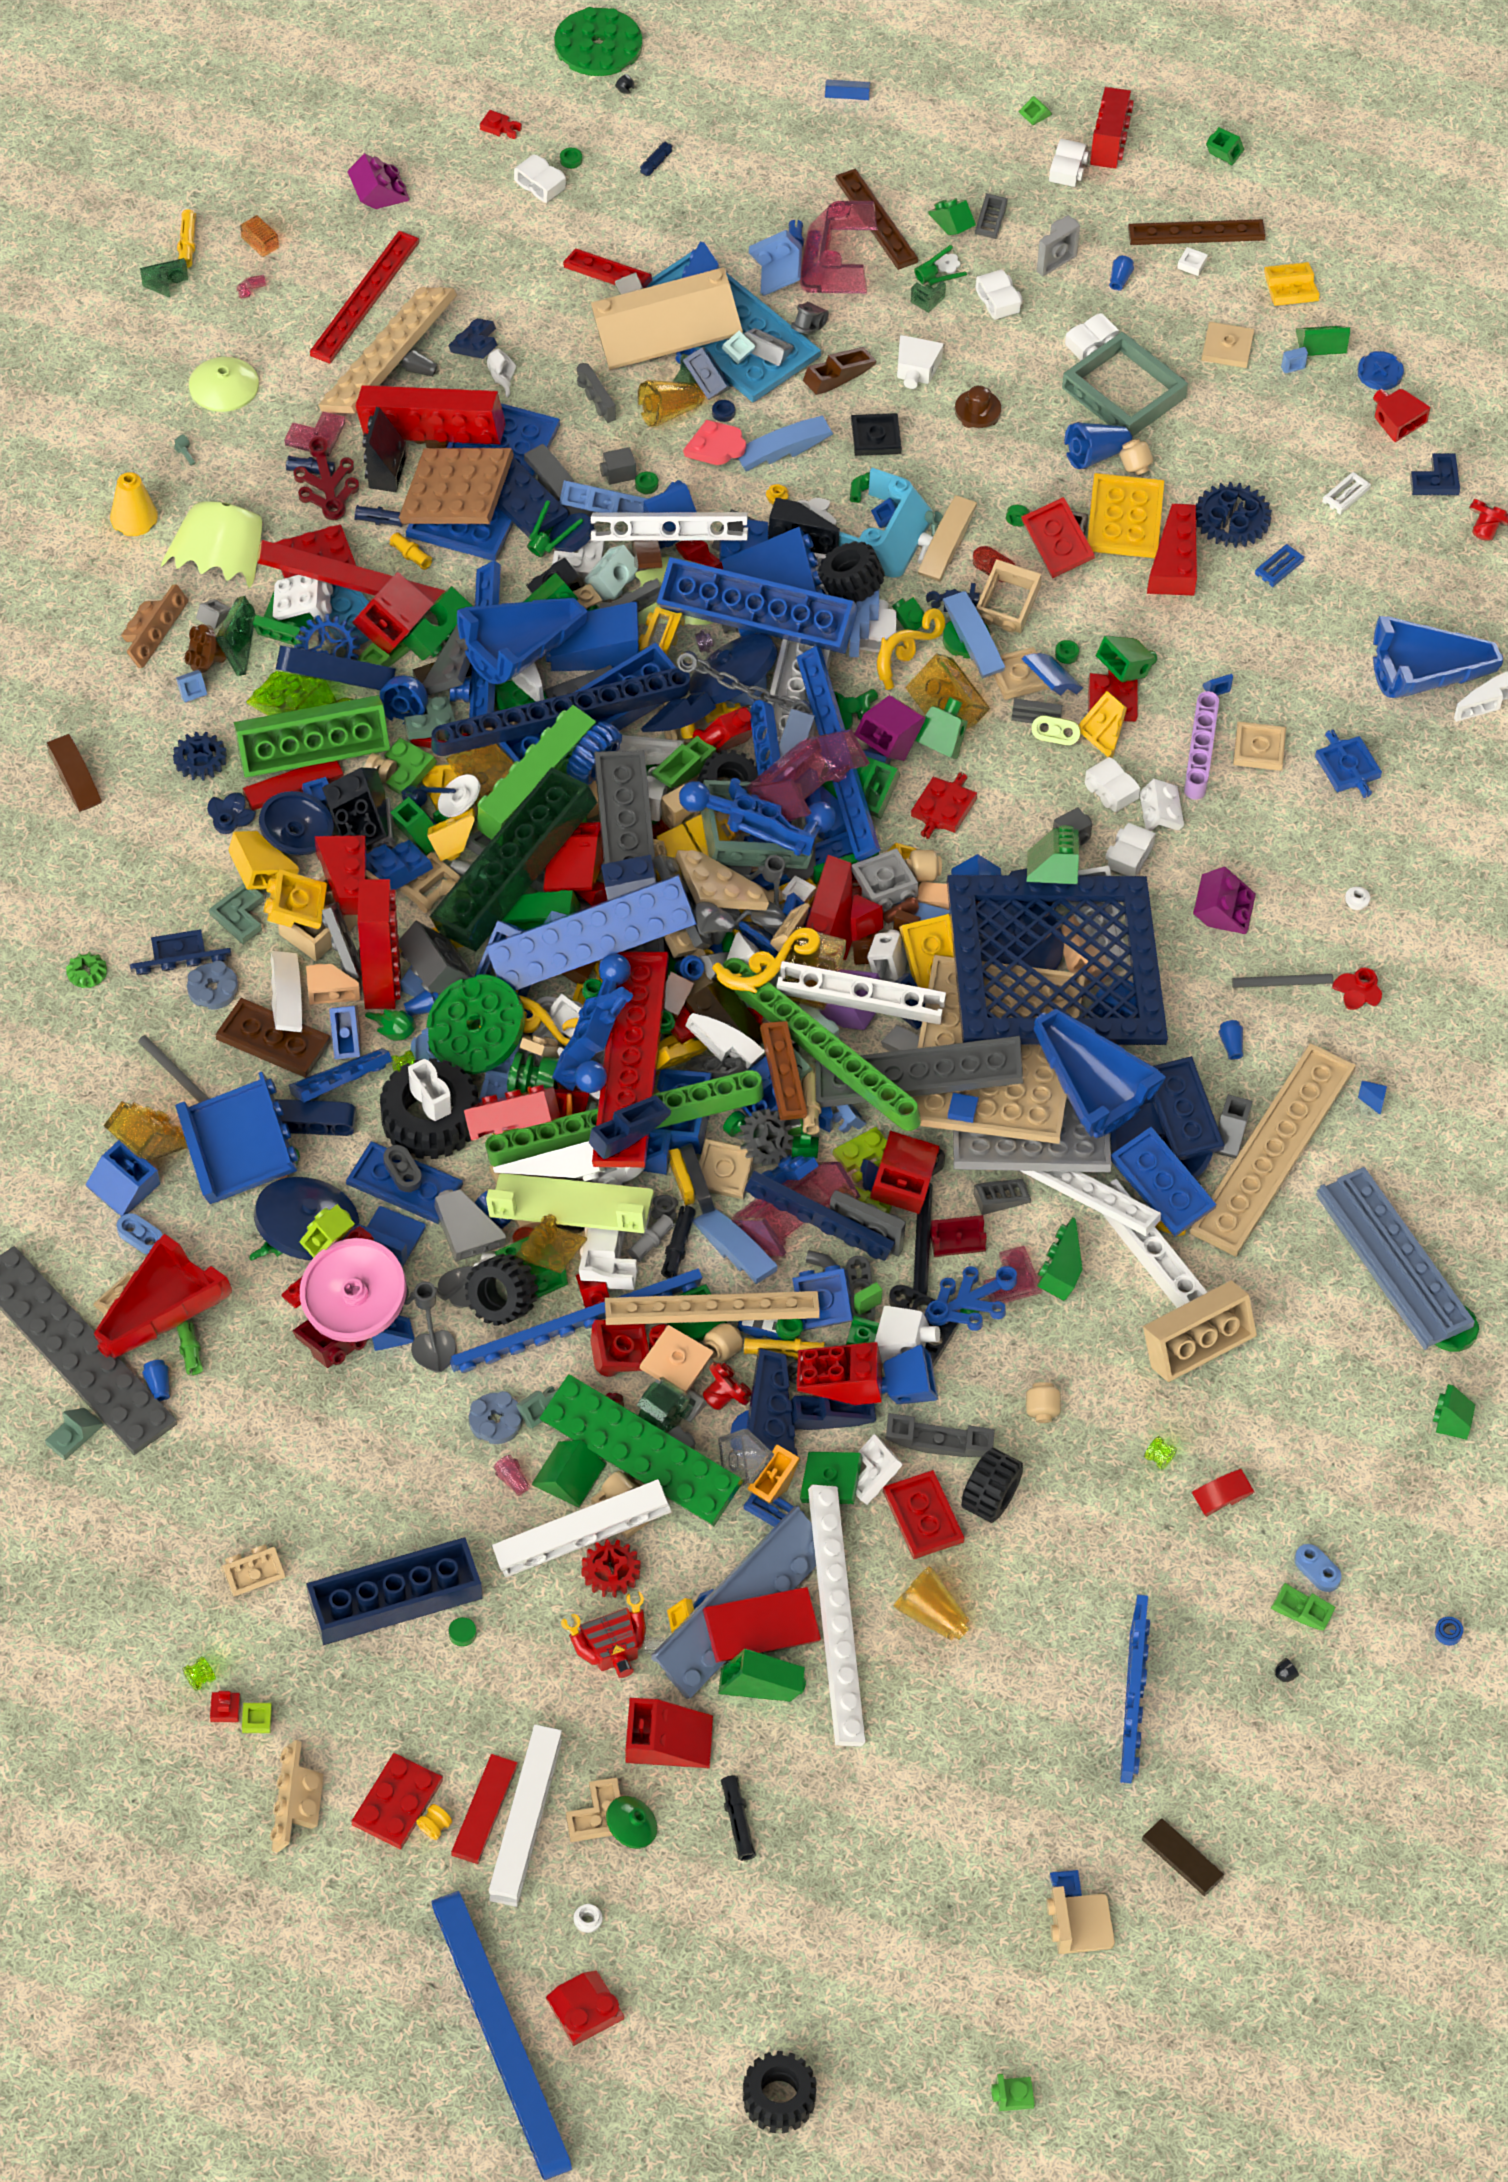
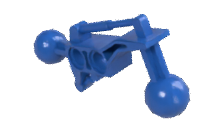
(760, 816)
(594, 1029)

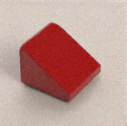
(596, 895)

